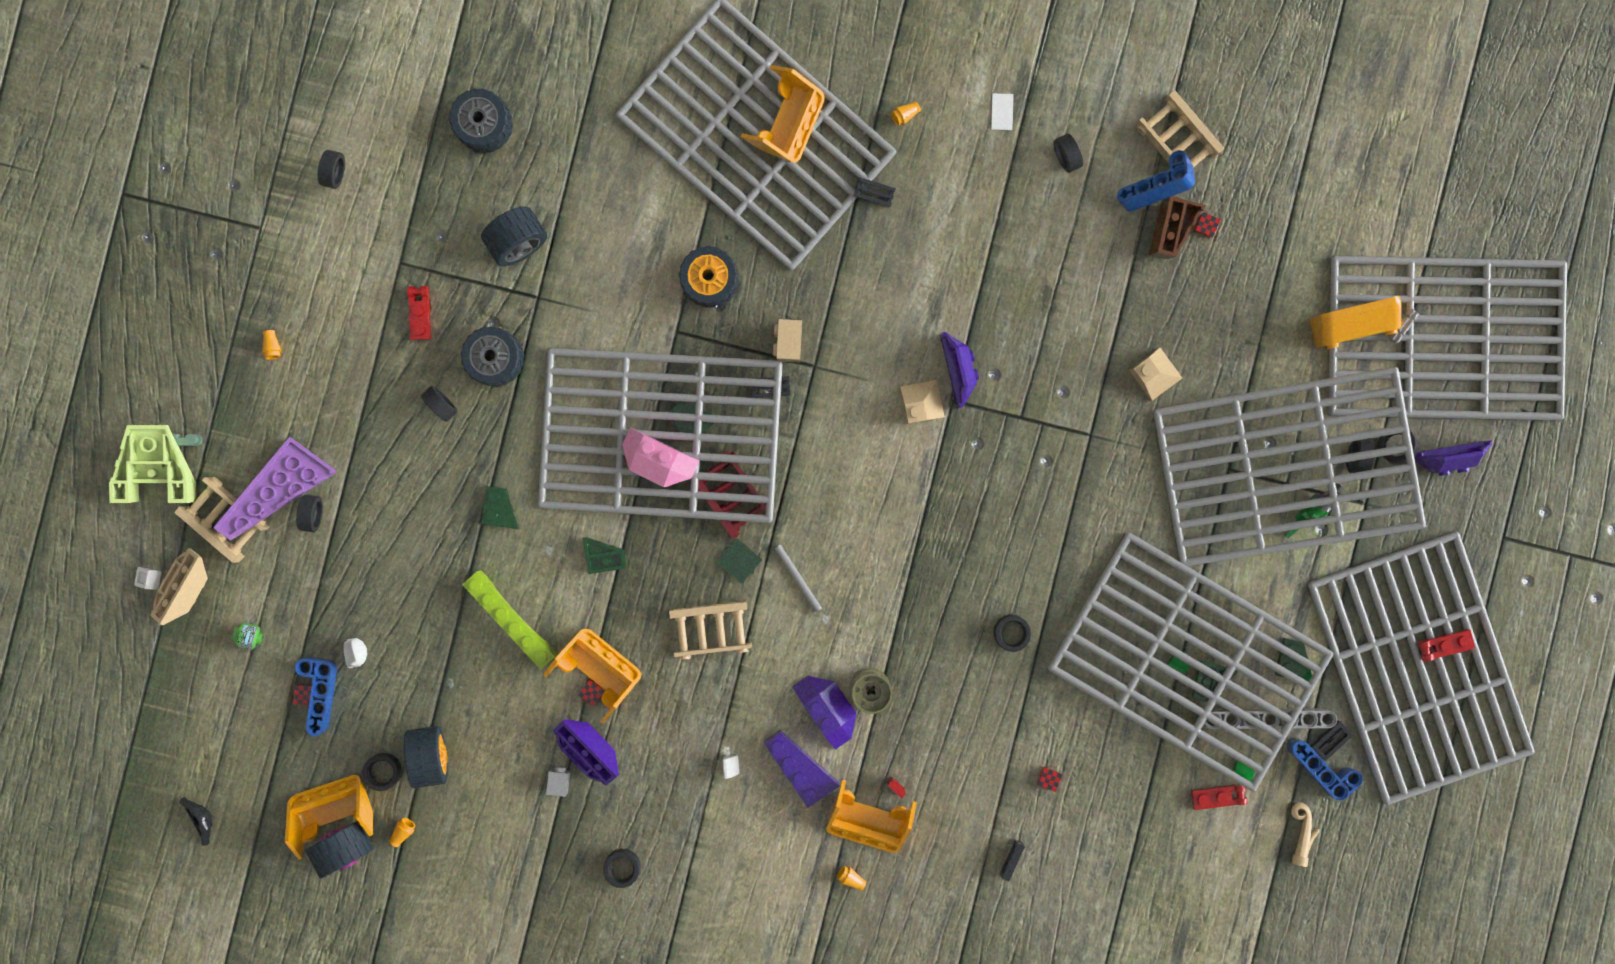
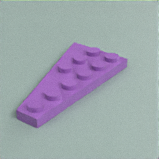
(281, 481)

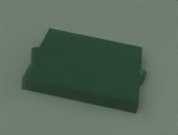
(739, 560)

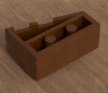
(1172, 226)

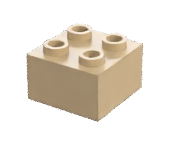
(789, 340)

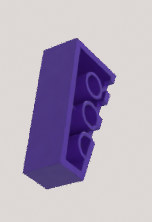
(803, 772)

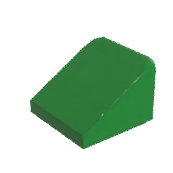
(1178, 665)
(1243, 770)

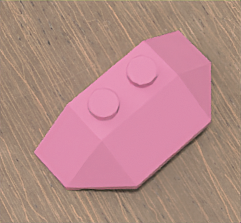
(657, 460)

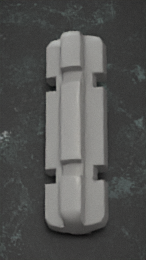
(1406, 323)

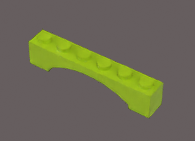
(523, 635)

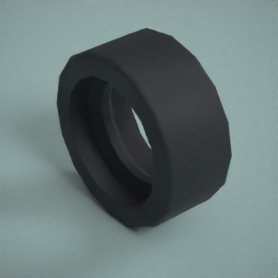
(1068, 153)
(331, 169)
(439, 403)
(1397, 459)
(1364, 464)
(309, 513)
(1026, 633)
(373, 784)
(621, 883)

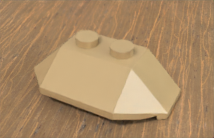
(179, 587)

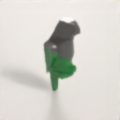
(1314, 512)

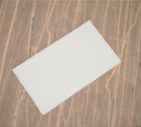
(1002, 111)

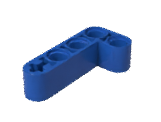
(1160, 186)
(317, 695)
(1319, 767)

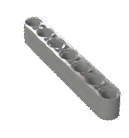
(1314, 721)

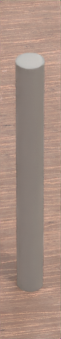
(797, 577)

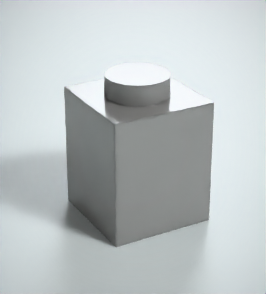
(558, 781)

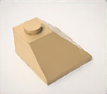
(1155, 374)
(922, 401)

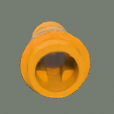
(905, 112)
(270, 347)
(402, 831)
(850, 878)

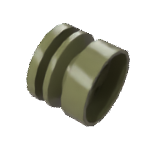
(871, 701)

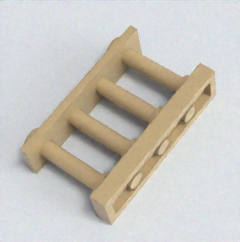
(1187, 118)
(203, 526)
(699, 614)

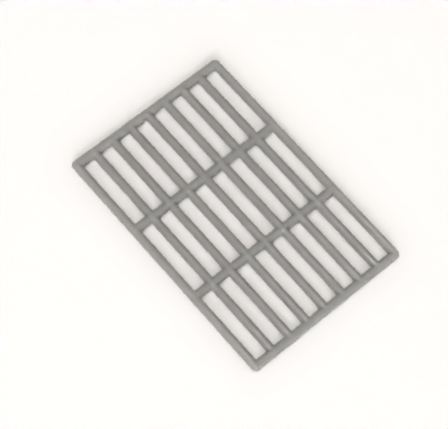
(727, 108)
(1485, 337)
(696, 437)
(1327, 461)
(1223, 680)
(1487, 685)

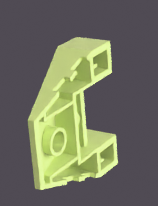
(151, 456)

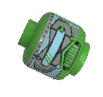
(247, 636)

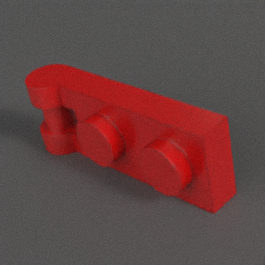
(419, 313)
(1446, 645)
(1218, 797)

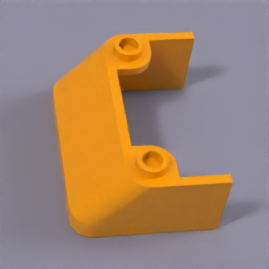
(795, 118)
(1356, 322)
(600, 664)
(325, 805)
(869, 824)

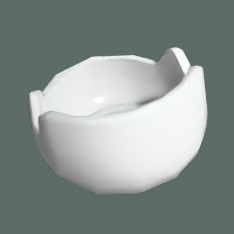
(354, 652)

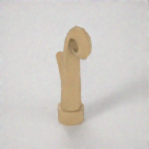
(1306, 837)

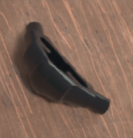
(200, 818)

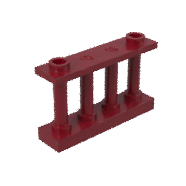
(734, 526)

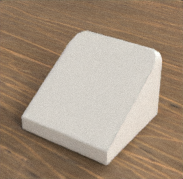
(147, 578)
(730, 766)

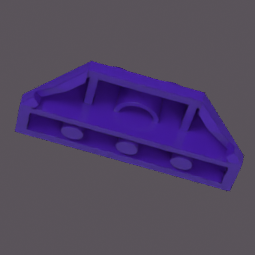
(959, 367)
(1453, 457)
(827, 708)
(587, 750)

